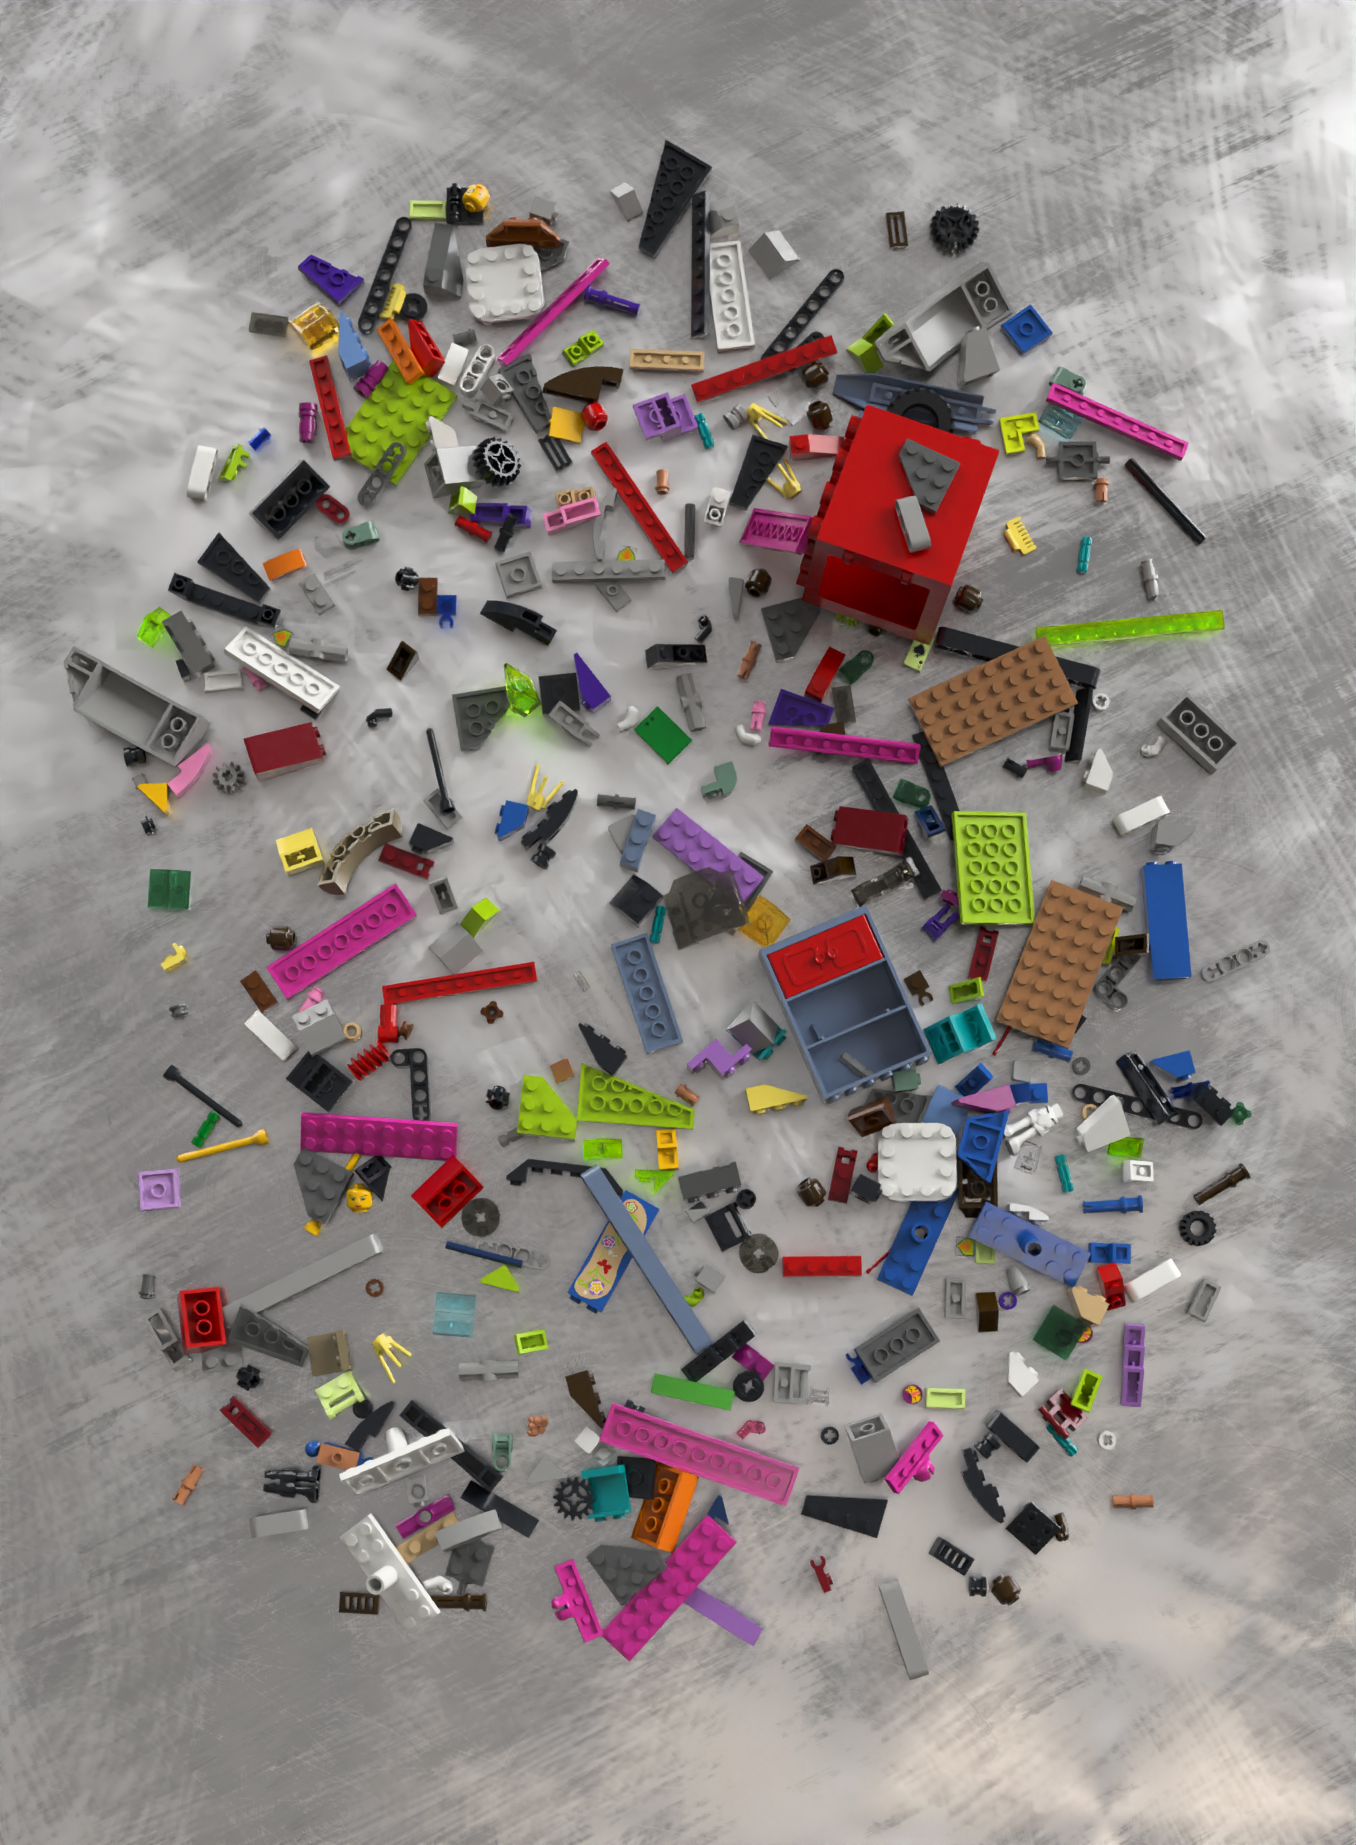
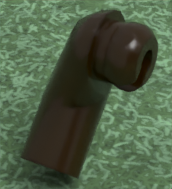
(1063, 1533)

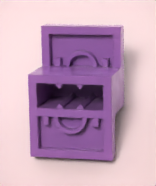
(665, 417)
(719, 1059)

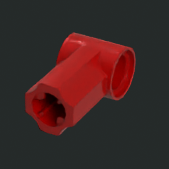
(388, 1027)

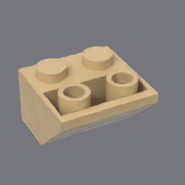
(1086, 1306)

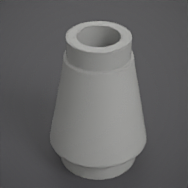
(1017, 1281)

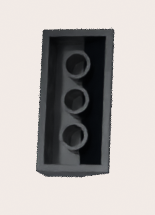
(289, 499)

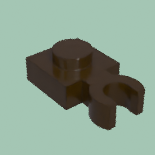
(917, 986)

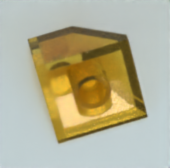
(766, 922)

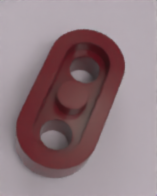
(334, 509)

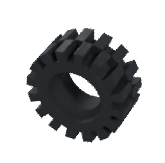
(1185, 1228)

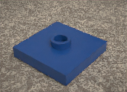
(1026, 329)

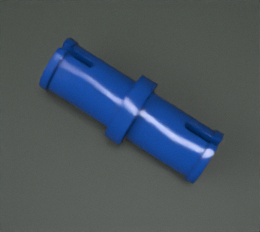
(1052, 1050)

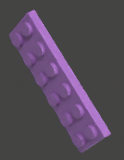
(701, 850)

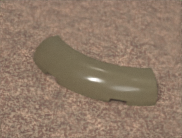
(355, 848)

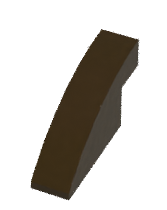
(583, 383)

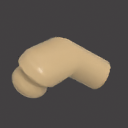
(1035, 440)

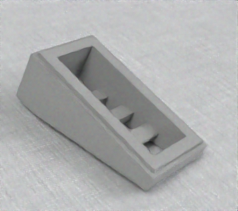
(736, 590)

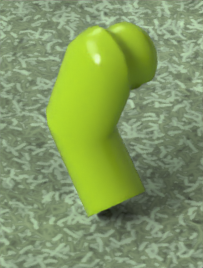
(695, 1297)

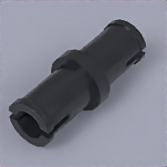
(506, 532)

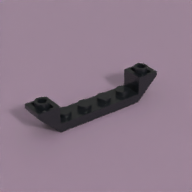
(222, 603)
(519, 1174)

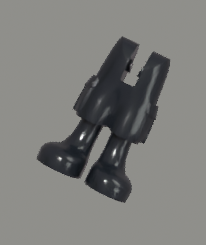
(288, 1483)

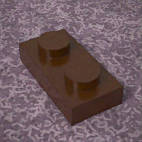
(427, 596)
(815, 843)
(258, 991)

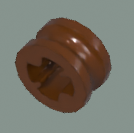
(405, 1030)
(373, 1281)

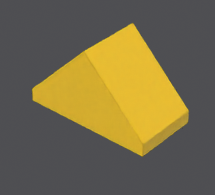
(159, 794)

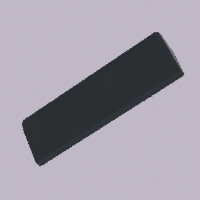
(1080, 723)
(1147, 1087)
(507, 1512)

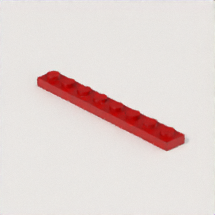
(764, 369)
(639, 507)
(459, 983)

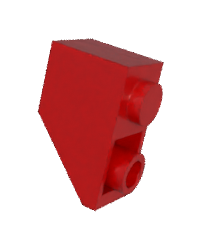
(1111, 1285)

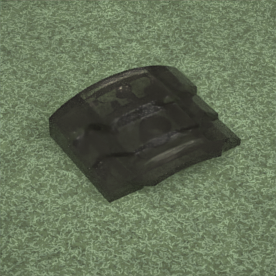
(704, 906)

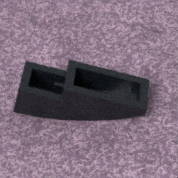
(370, 1426)

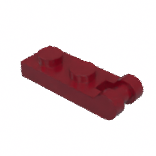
(405, 861)
(983, 954)
(842, 1176)
(246, 1422)

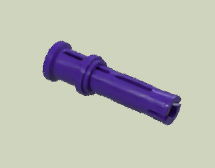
(601, 300)

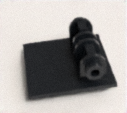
(456, 209)
(1033, 1528)

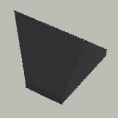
(375, 1175)

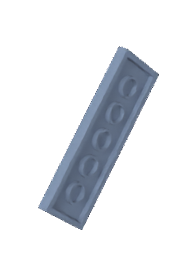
(646, 993)

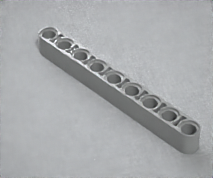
(304, 1278)

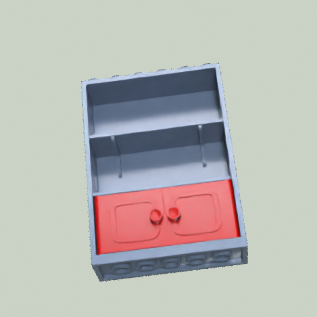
(843, 999)

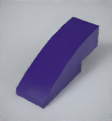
(496, 514)

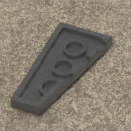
(527, 391)
(264, 1337)

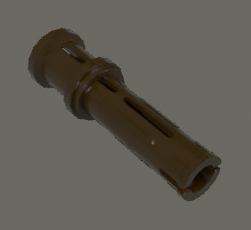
(1229, 1180)
(466, 1602)

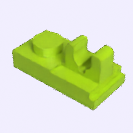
(233, 460)

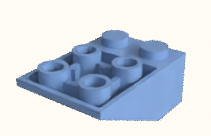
(351, 353)

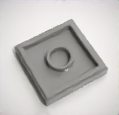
(518, 575)

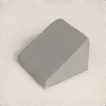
(1021, 1071)

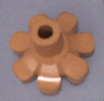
(537, 1425)

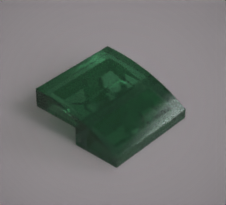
(169, 889)
(1060, 1332)

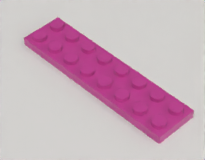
(777, 531)
(341, 941)
(378, 1136)
(664, 1595)

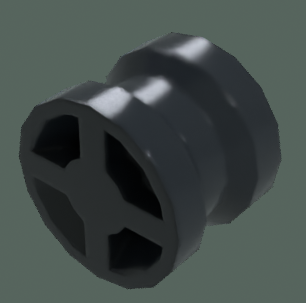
(744, 1196)
(977, 1586)

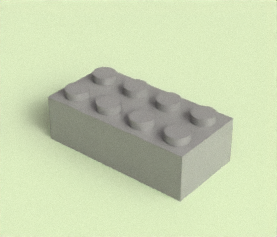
(1199, 732)

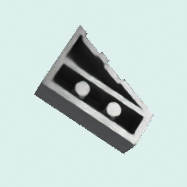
(189, 644)
(710, 1182)

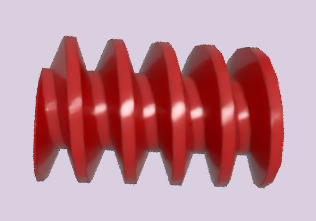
(369, 1060)

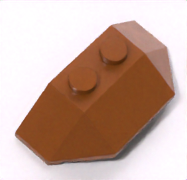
(523, 231)

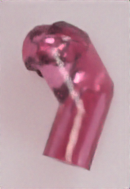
(751, 1426)

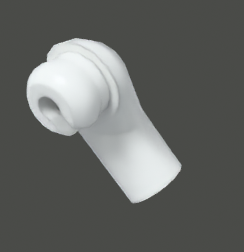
(631, 719)
(746, 738)
(1154, 750)
(440, 1583)

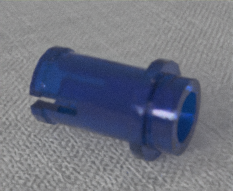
(259, 438)

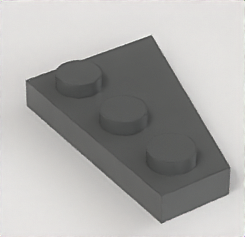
(905, 1106)

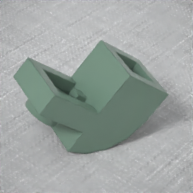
(726, 781)

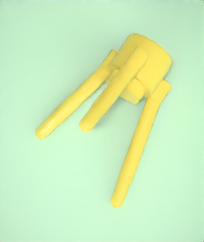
(756, 413)
(792, 486)
(536, 800)
(382, 1345)

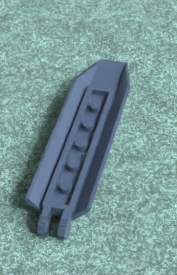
(881, 389)

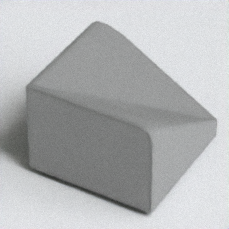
(697, 1212)

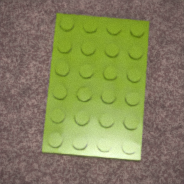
(397, 415)
(993, 868)

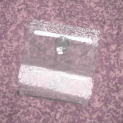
(793, 399)

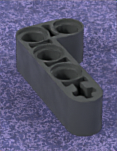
(1111, 984)

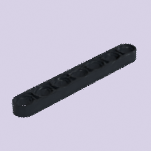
(384, 266)
(807, 312)
(1127, 1102)

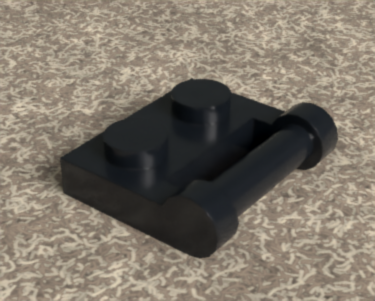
(722, 1229)

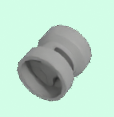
(735, 417)

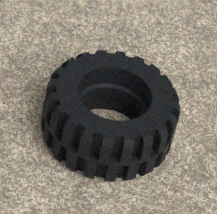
(924, 399)

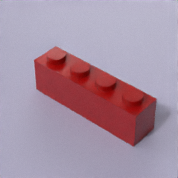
(822, 1266)

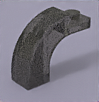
(885, 883)

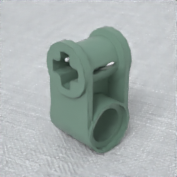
(1068, 380)
(362, 534)
(502, 1450)

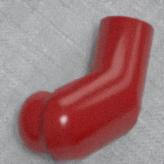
(872, 1163)

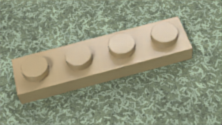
(666, 360)
(425, 1539)

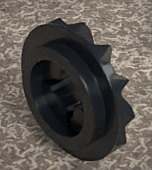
(414, 299)
(740, 1389)

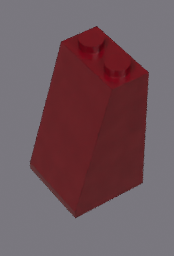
(284, 751)
(870, 830)

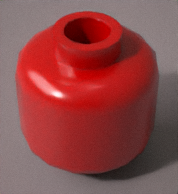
(594, 416)

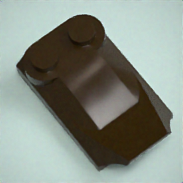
(974, 1190)

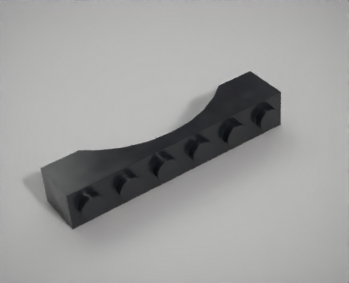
(468, 1460)

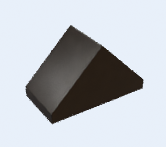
(402, 660)
(1132, 945)
(987, 1311)

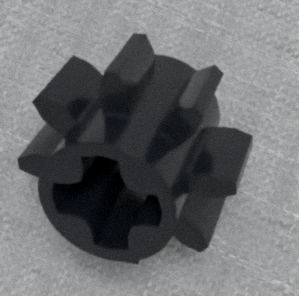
(407, 578)
(497, 1097)
(248, 1377)

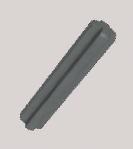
(689, 546)

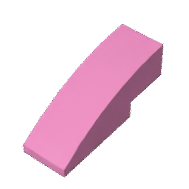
(571, 515)
(191, 771)

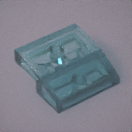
(1060, 421)
(454, 1314)

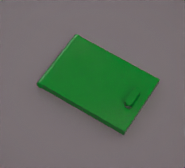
(662, 735)

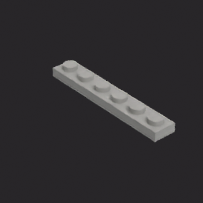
(608, 571)

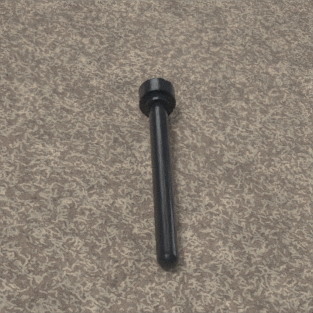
(446, 804)
(172, 1074)

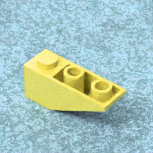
(767, 1097)

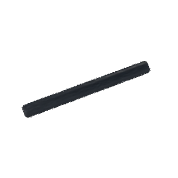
(1165, 501)

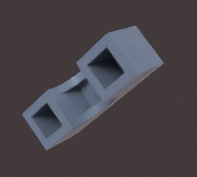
(637, 840)

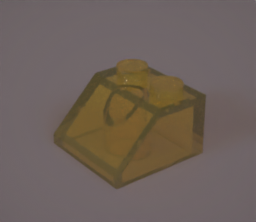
(315, 325)

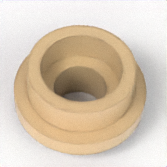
(356, 1027)

